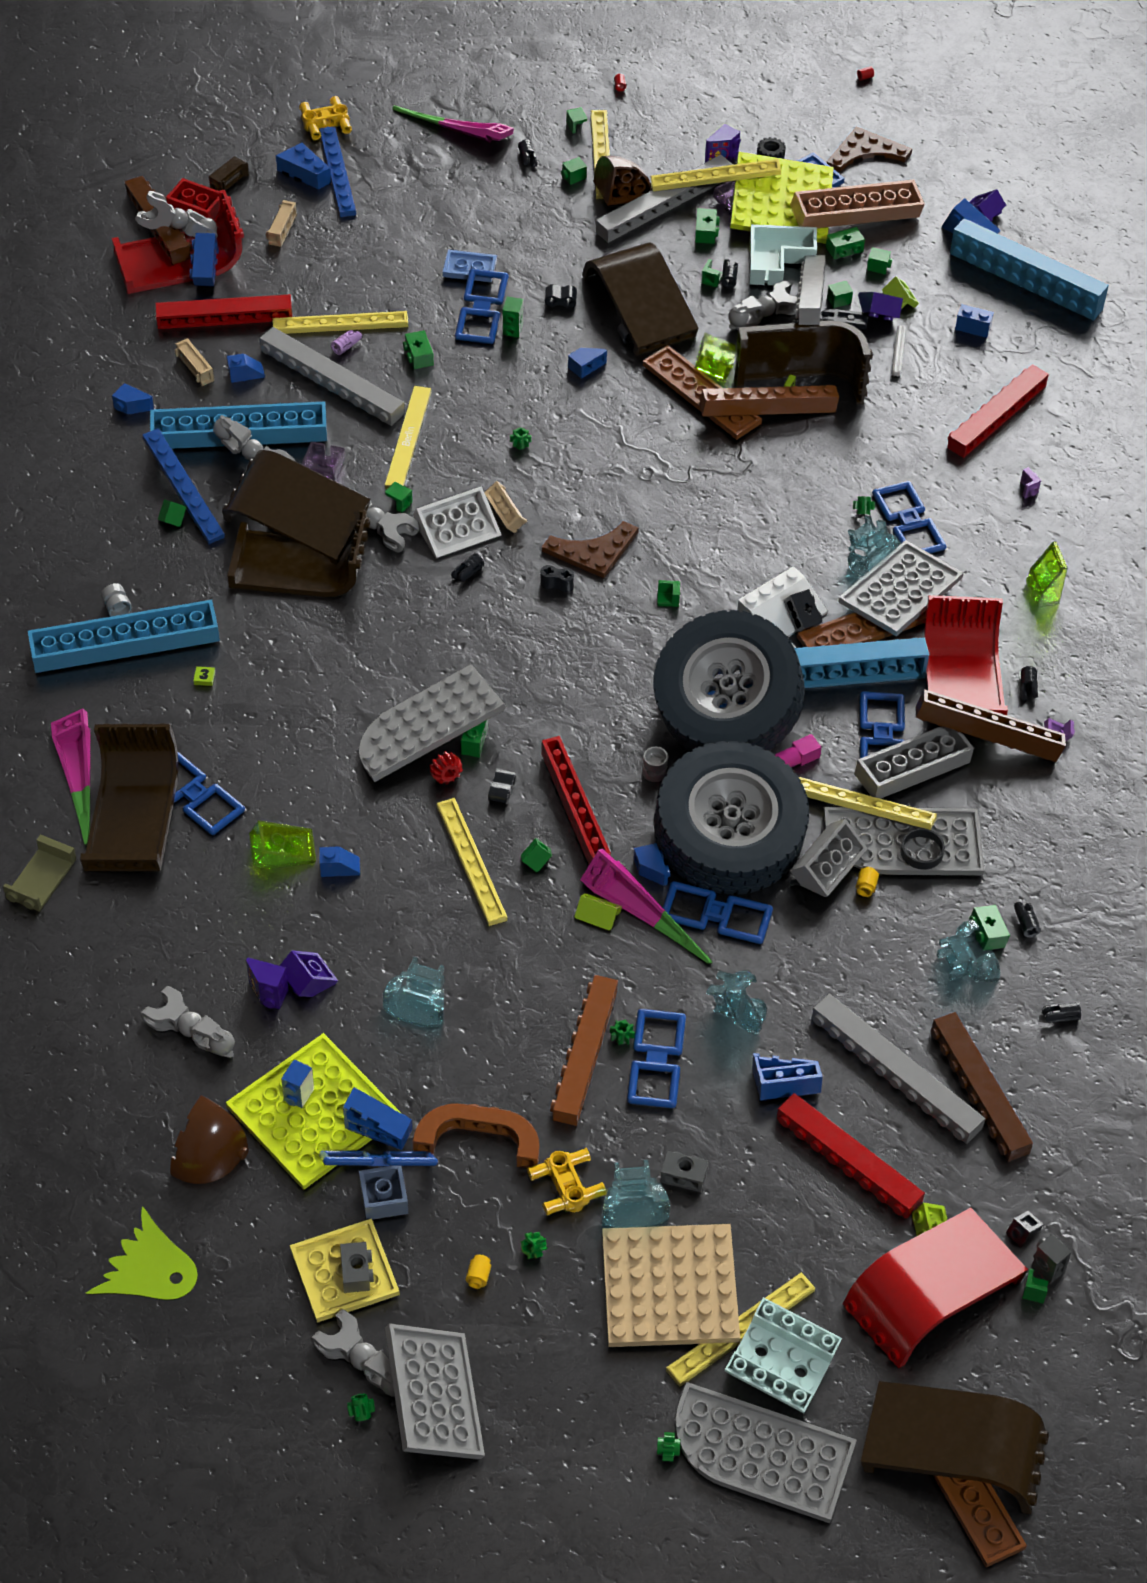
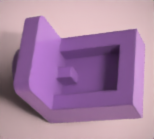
(1031, 482)
(1067, 728)

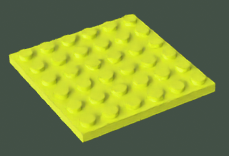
(769, 197)
(299, 1134)

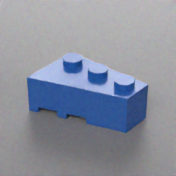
(304, 164)
(968, 211)
(204, 259)
(784, 1077)
(376, 1120)

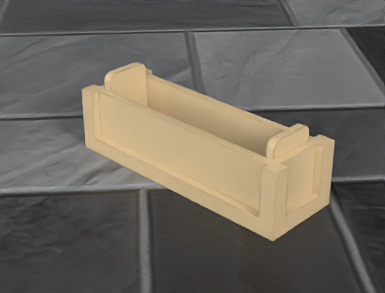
(282, 223)
(194, 361)
(505, 507)

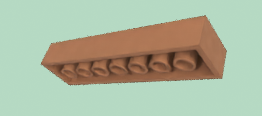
(857, 204)

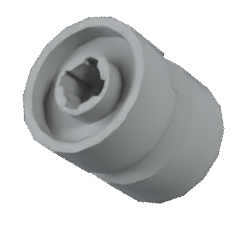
(116, 600)
(655, 764)

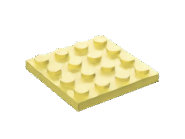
(321, 1270)

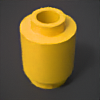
(867, 881)
(478, 1271)

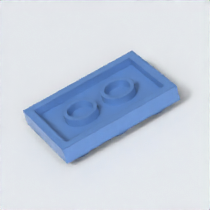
(460, 262)

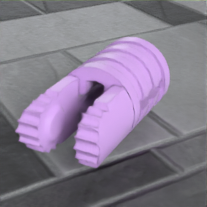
(342, 343)

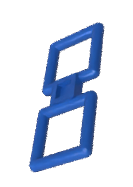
(481, 306)
(909, 518)
(881, 731)
(197, 793)
(719, 912)
(656, 1058)
(388, 1158)

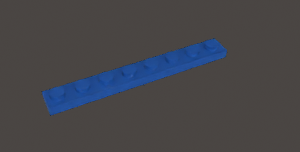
(338, 171)
(183, 486)

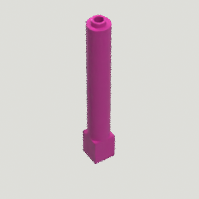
(801, 752)

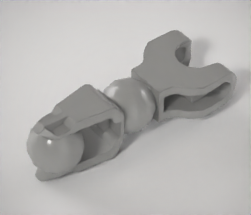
(165, 215)
(752, 310)
(238, 438)
(391, 525)
(176, 1017)
(362, 1355)

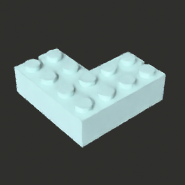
(777, 245)

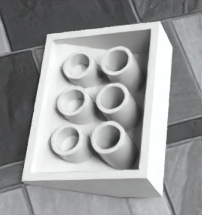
(457, 522)
(769, 599)

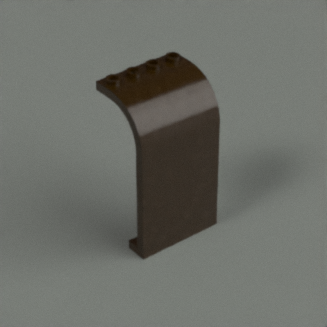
(645, 297)
(804, 351)
(297, 503)
(284, 566)
(132, 797)
(957, 1437)

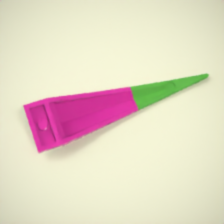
(482, 131)
(72, 743)
(617, 885)

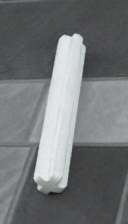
(898, 350)

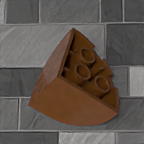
(620, 180)
(209, 1144)

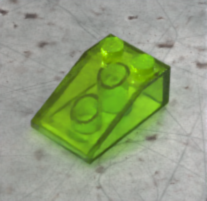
(716, 356)
(1048, 576)
(281, 845)

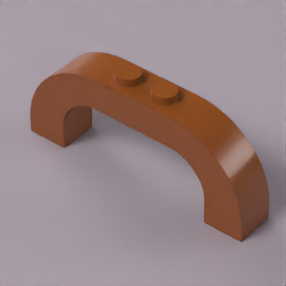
(479, 1119)

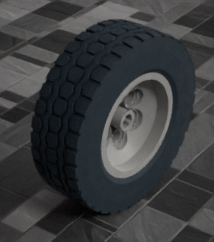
(724, 645)
(720, 779)

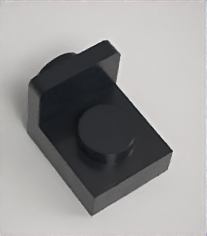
(1023, 1227)

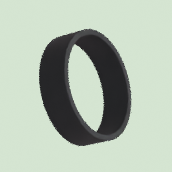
(922, 832)

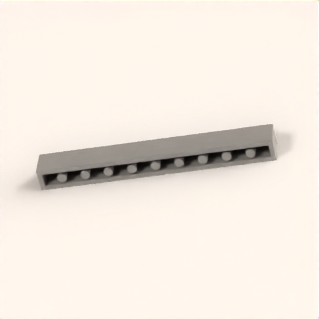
(651, 205)
(811, 290)
(332, 376)
(898, 1069)

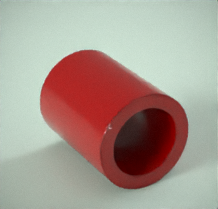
(865, 73)
(620, 83)

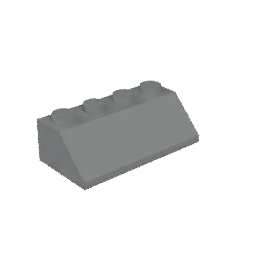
(829, 858)

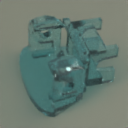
(874, 541)
(967, 956)
(420, 999)
(734, 1001)
(631, 1201)

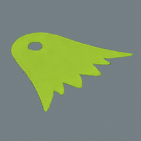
(149, 1266)

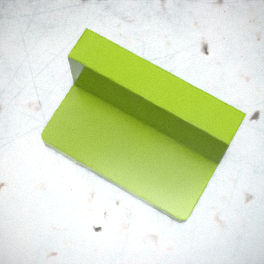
(899, 288)
(597, 911)

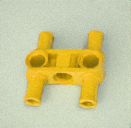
(324, 117)
(566, 1181)

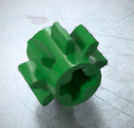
(520, 438)
(864, 505)
(622, 1032)
(533, 1245)
(361, 1407)
(668, 1446)

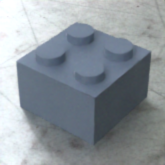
(383, 1192)

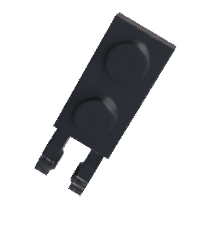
(856, 319)

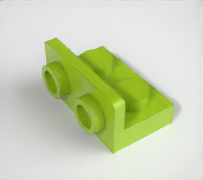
(928, 1216)

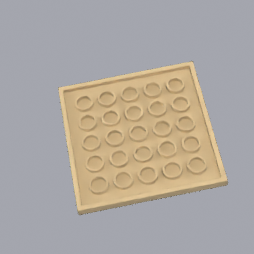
(670, 1285)

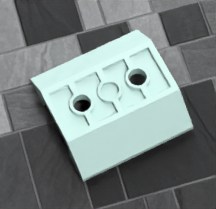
(789, 1345)

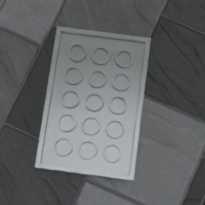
(899, 587)
(434, 1392)

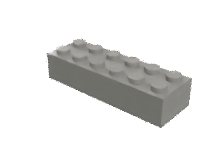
(913, 761)

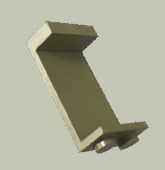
(41, 874)

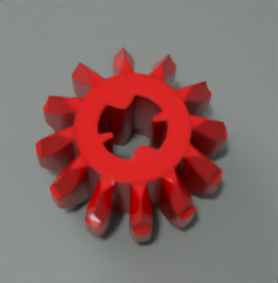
(446, 768)

